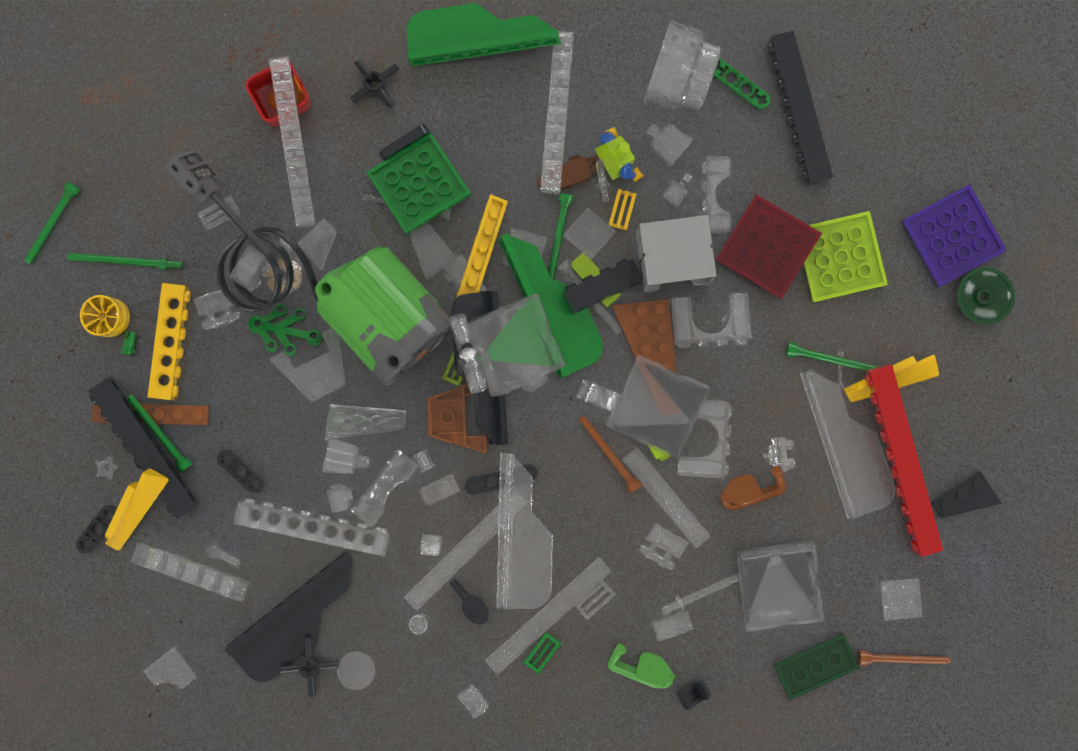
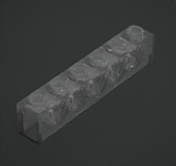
(190, 572)

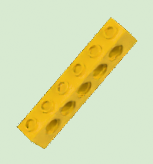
(168, 293)

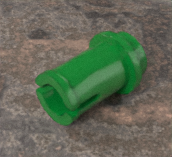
(128, 343)

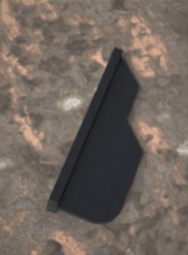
(489, 410)
(280, 633)

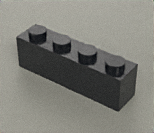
(602, 286)

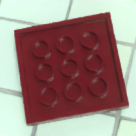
(769, 246)

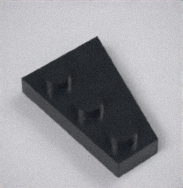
(967, 496)

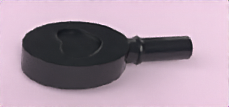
(472, 606)

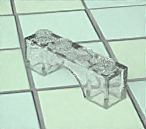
(717, 170)
(371, 504)

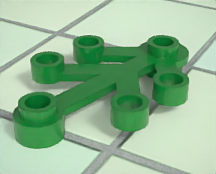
(282, 329)

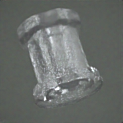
(424, 460)

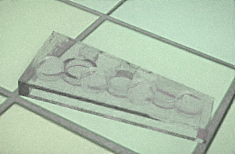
(358, 421)

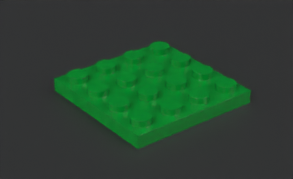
(418, 183)

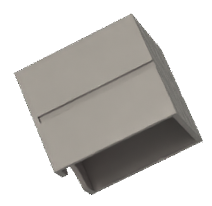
(675, 252)

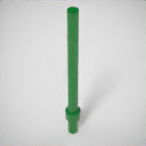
(162, 263)

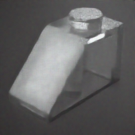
(672, 625)

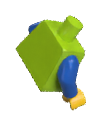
(617, 156)

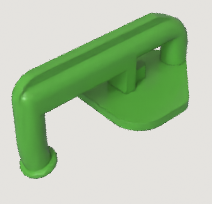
(651, 669)

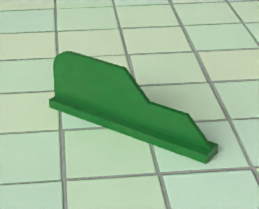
(472, 32)
(574, 334)

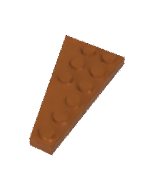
(648, 330)

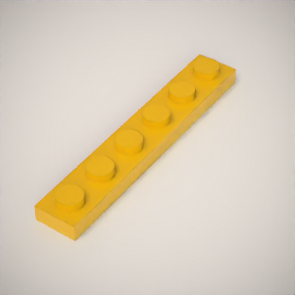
(482, 245)

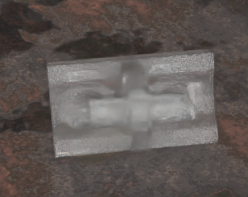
(778, 453)

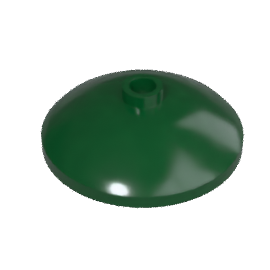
(997, 291)

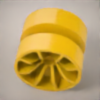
(104, 316)

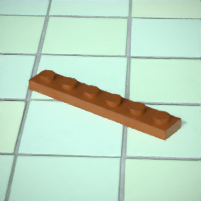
(167, 414)

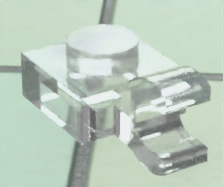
(676, 191)

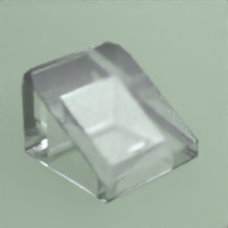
(430, 545)

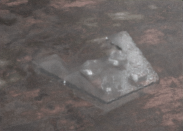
(319, 375)

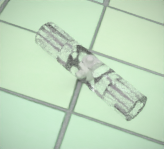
(471, 366)

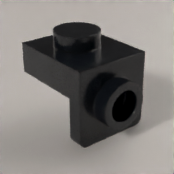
(694, 694)

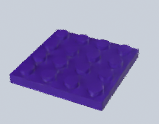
(954, 235)

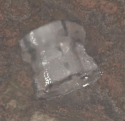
(419, 626)

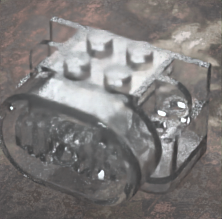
(683, 69)

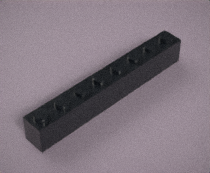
(800, 108)
(142, 445)

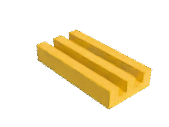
(626, 194)

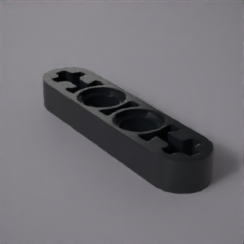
(496, 474)

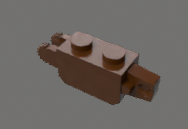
(576, 171)

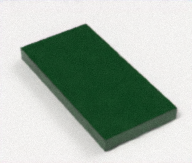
(816, 666)

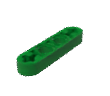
(741, 80)

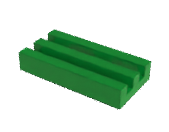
(551, 639)

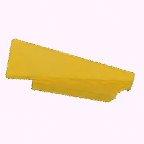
(906, 373)
(133, 507)

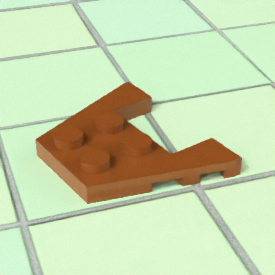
(448, 419)

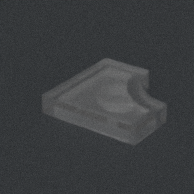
(172, 669)

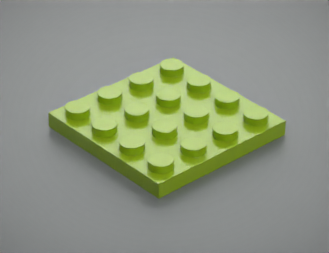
(844, 258)

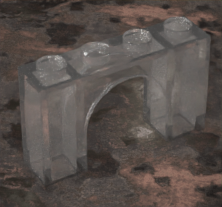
(687, 333)
(715, 463)

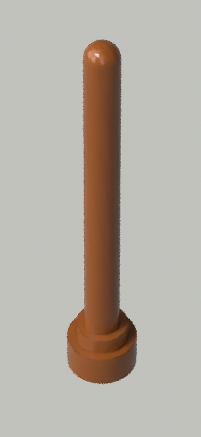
(632, 483)
(866, 658)

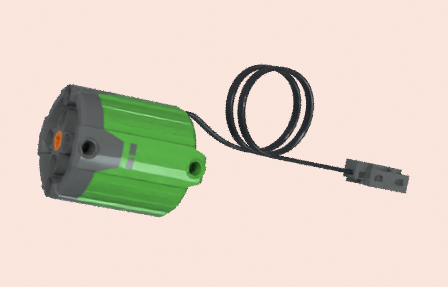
(367, 301)

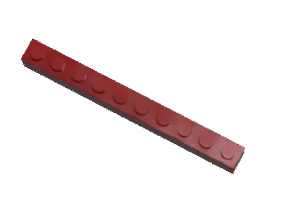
(904, 460)

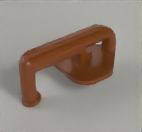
(745, 491)

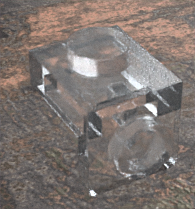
(473, 700)

